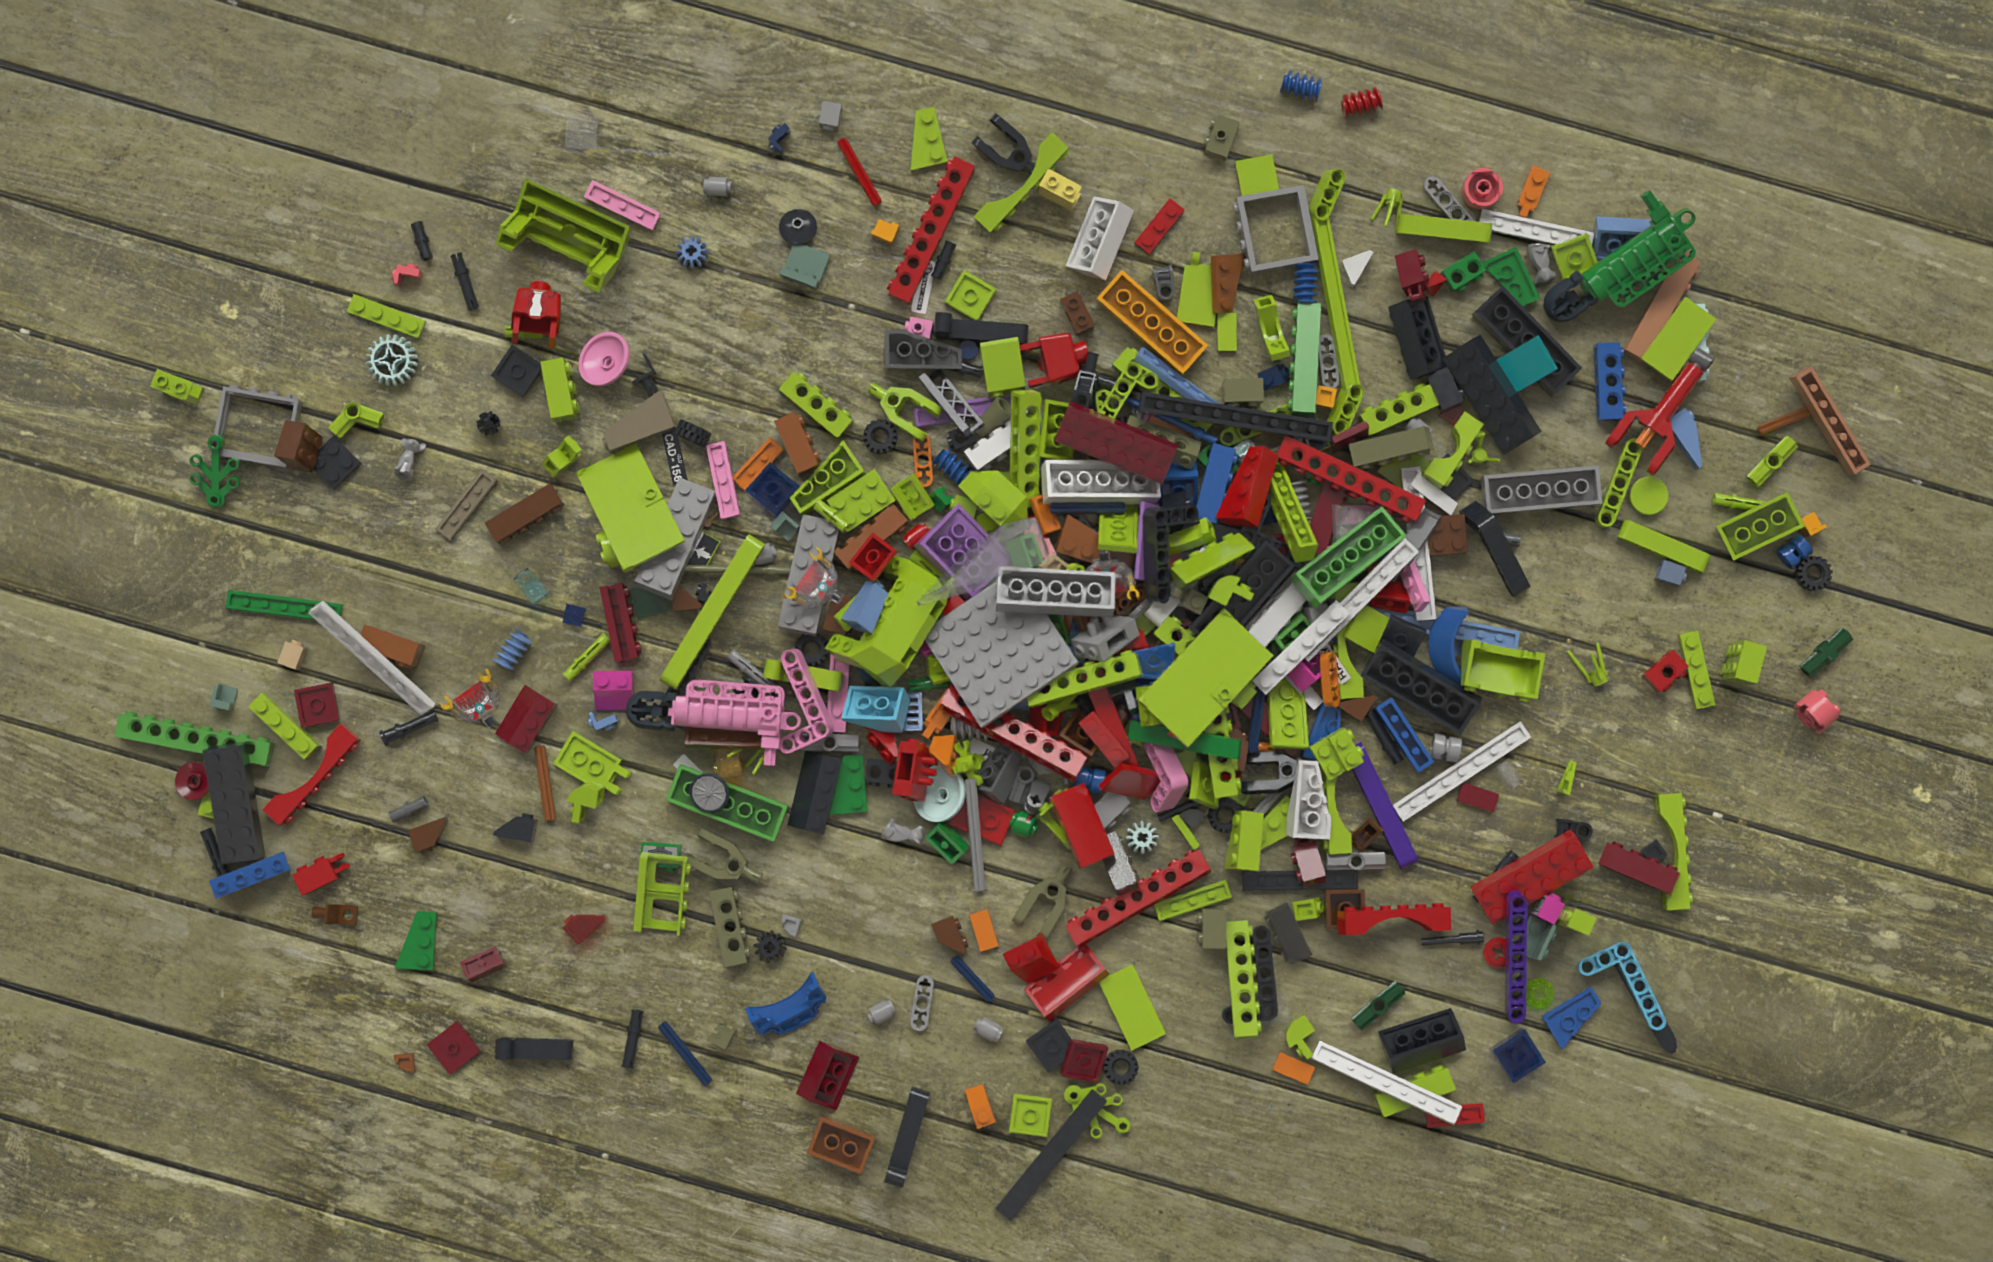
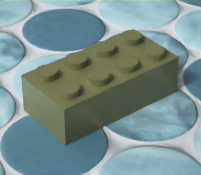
(1391, 447)

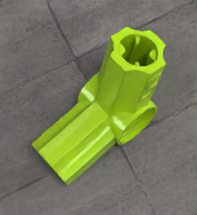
(365, 415)

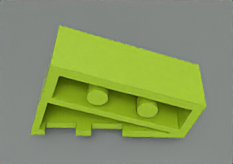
(1245, 841)

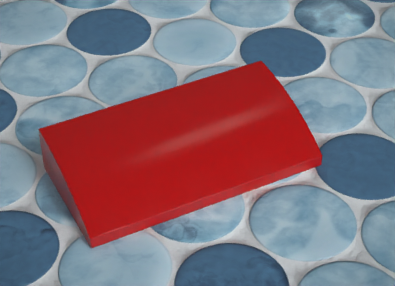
(1081, 825)
(1061, 988)

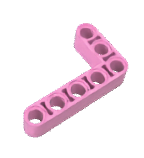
(807, 704)
(1171, 775)

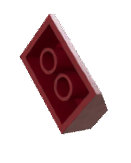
(526, 719)
(827, 1075)

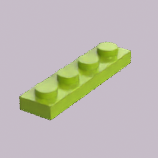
(386, 316)
(1697, 670)

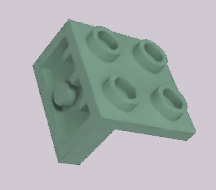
(805, 266)
(1538, 937)

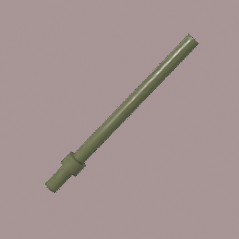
(771, 570)

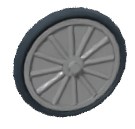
(709, 792)

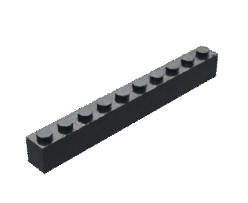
(1235, 417)

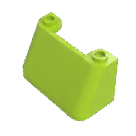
(1501, 670)

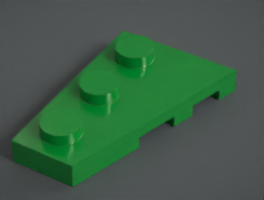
(1512, 274)
(850, 787)
(420, 943)

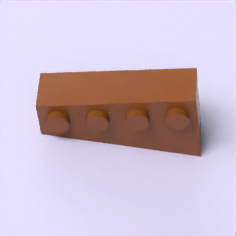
(883, 525)
(1082, 542)

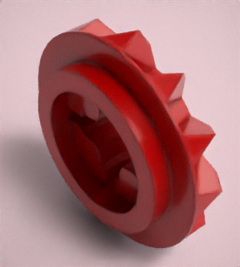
(1489, 954)

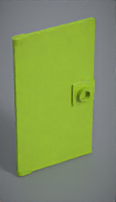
(630, 507)
(1205, 677)

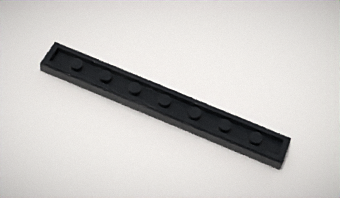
(1051, 1154)

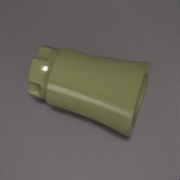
(994, 416)

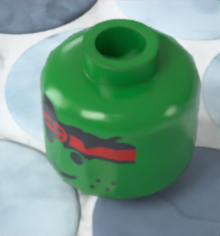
(1023, 824)

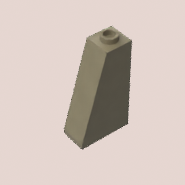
(640, 424)

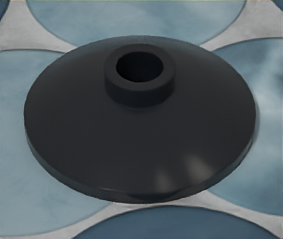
(801, 234)

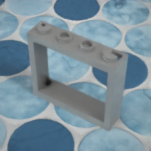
(1305, 222)
(252, 393)

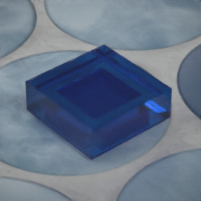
(574, 615)

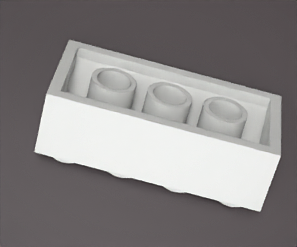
(1100, 237)

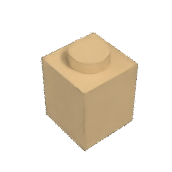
(292, 654)

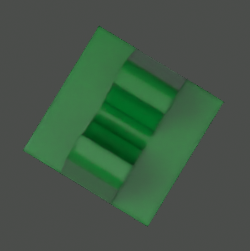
(940, 499)

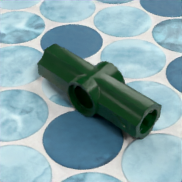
(1826, 652)
(1388, 996)

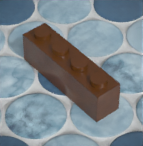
(524, 513)

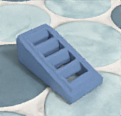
(914, 727)

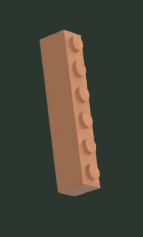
(1660, 308)
(1829, 420)

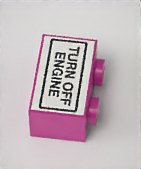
(1548, 908)

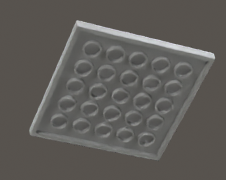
(997, 655)

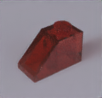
(582, 925)

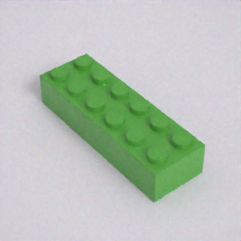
(1348, 557)
(743, 810)

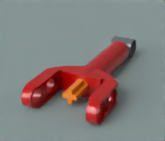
(1658, 419)

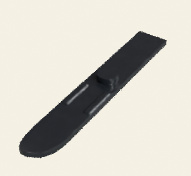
(1664, 1036)

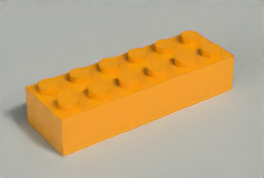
(1151, 323)

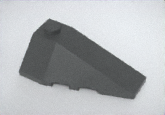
(914, 352)
(999, 772)

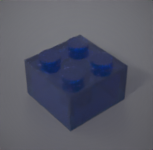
(772, 490)
(1517, 1055)

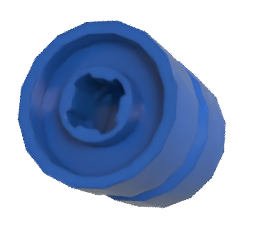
(1795, 550)
(1091, 778)

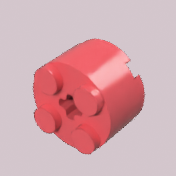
(1488, 180)
(1817, 710)

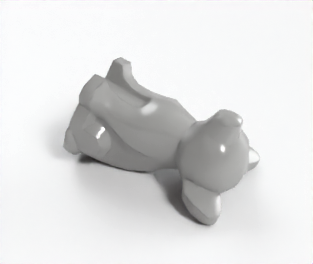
(1539, 257)
(406, 461)
(897, 833)

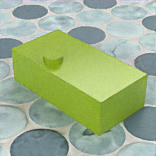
(1760, 525)

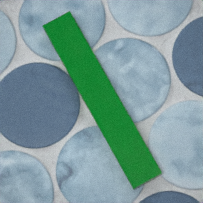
(275, 604)
(1204, 743)

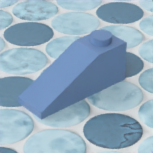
(1686, 436)

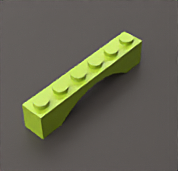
(994, 212)
(1354, 686)
(1670, 810)
(1340, 837)

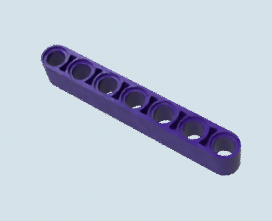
(1384, 812)
(1520, 964)

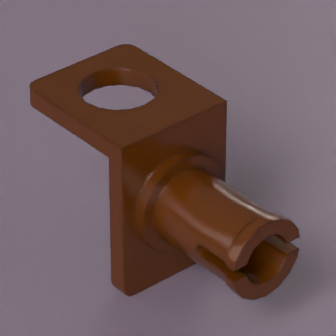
(335, 914)

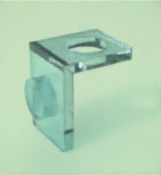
(532, 586)

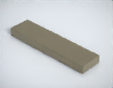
(466, 504)

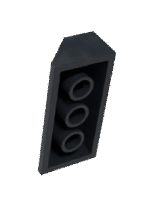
(1418, 337)
(814, 792)
(1422, 1040)

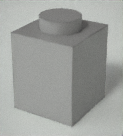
(830, 116)

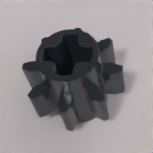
(488, 423)

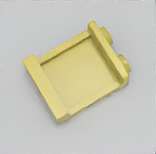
(1060, 190)

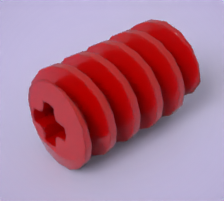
(1361, 102)

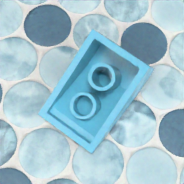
(877, 707)

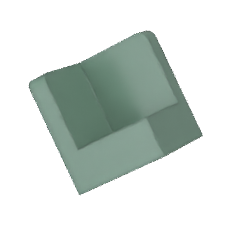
(785, 526)
(223, 697)

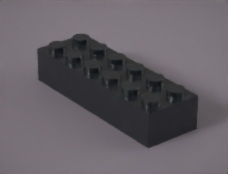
(1513, 326)
(1492, 394)
(1262, 573)
(1421, 686)
(233, 802)

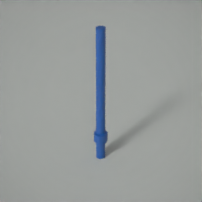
(1197, 432)

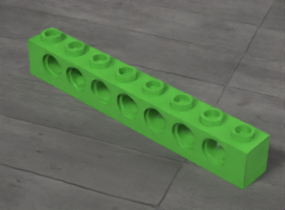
(126, 729)

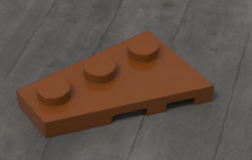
(1225, 279)

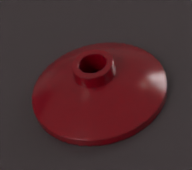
(185, 781)

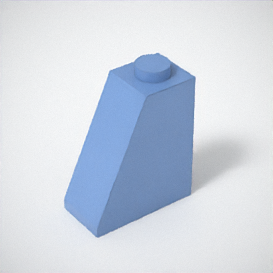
(866, 607)

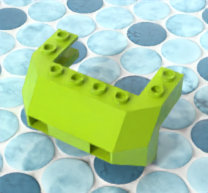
(567, 229)
(899, 628)

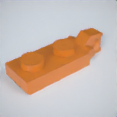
(1532, 190)
(936, 719)

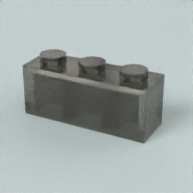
(1119, 867)
(1287, 933)

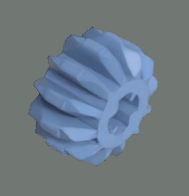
(696, 255)

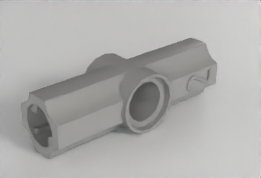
(842, 743)
(1368, 860)

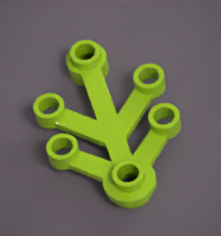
(1103, 1113)

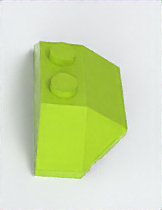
(995, 496)

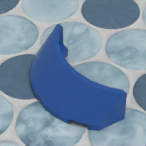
(1442, 640)
(789, 1012)

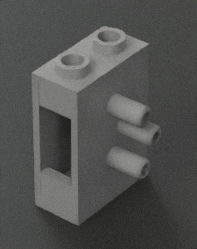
(1105, 637)

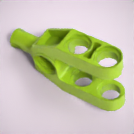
(904, 395)

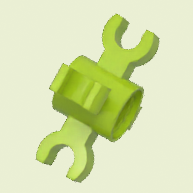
(968, 762)

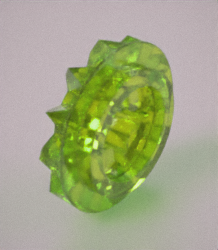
(1537, 984)

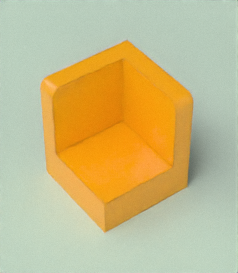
(885, 231)
(1325, 397)
(1812, 525)

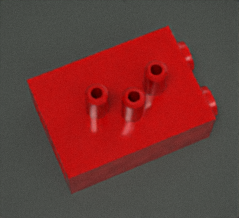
(913, 771)

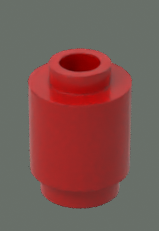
(915, 535)

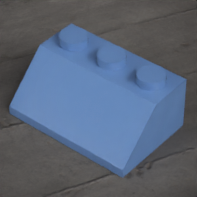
(1614, 232)

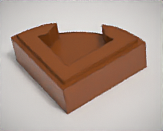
(406, 1062)

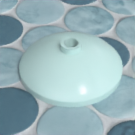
(935, 806)

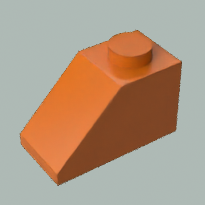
(945, 753)
(980, 1106)

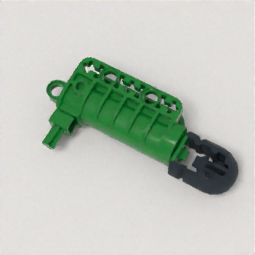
(1627, 265)

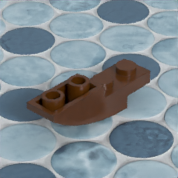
(1121, 605)

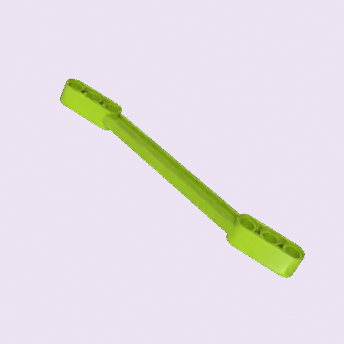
(1335, 300)

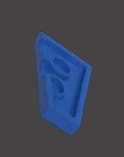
(1153, 660)
(1326, 722)
(1570, 1015)

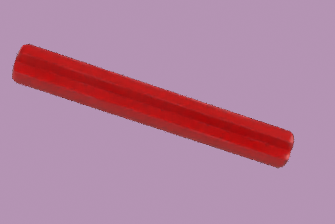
(859, 172)

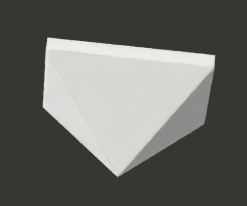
(1355, 265)

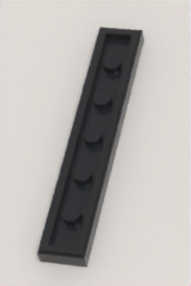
(1288, 881)

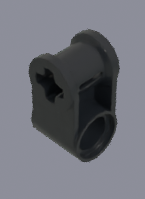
(1574, 826)

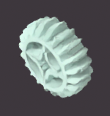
(393, 368)

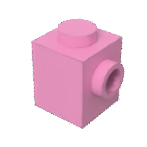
(919, 327)

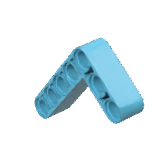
(1630, 979)

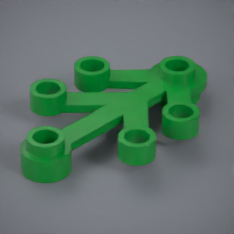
(214, 474)

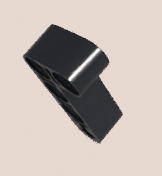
(533, 1048)

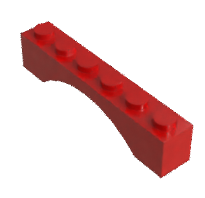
(339, 744)
(1360, 921)

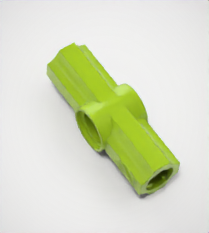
(1764, 469)

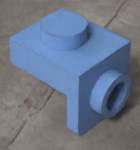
(607, 723)

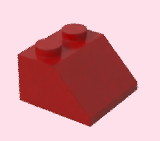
(873, 557)
(1031, 959)

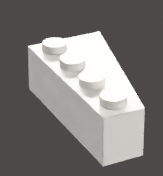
(990, 449)

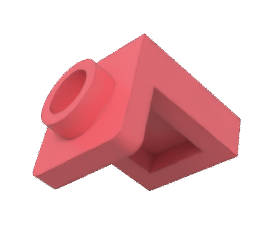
(409, 271)

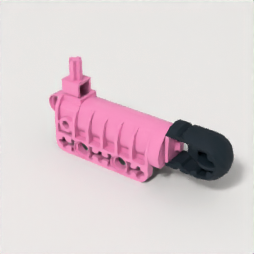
(719, 711)

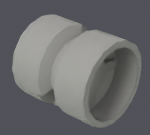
(1444, 747)

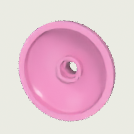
(604, 359)

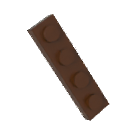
(721, 739)

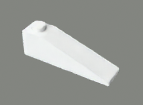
(1308, 808)

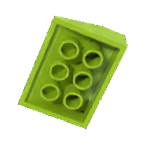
(1210, 560)

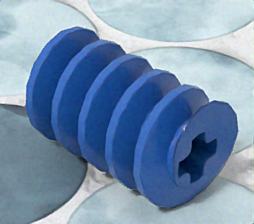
(1301, 85)
(1304, 282)
(951, 466)

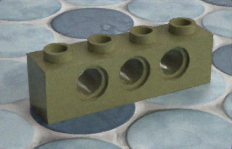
(1187, 447)
(729, 956)

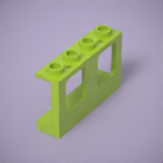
(649, 890)

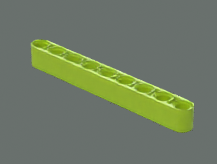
(712, 612)

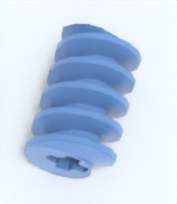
(513, 649)

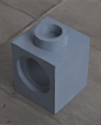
(1670, 573)

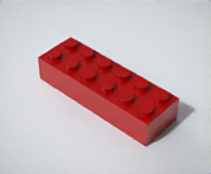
(1533, 875)

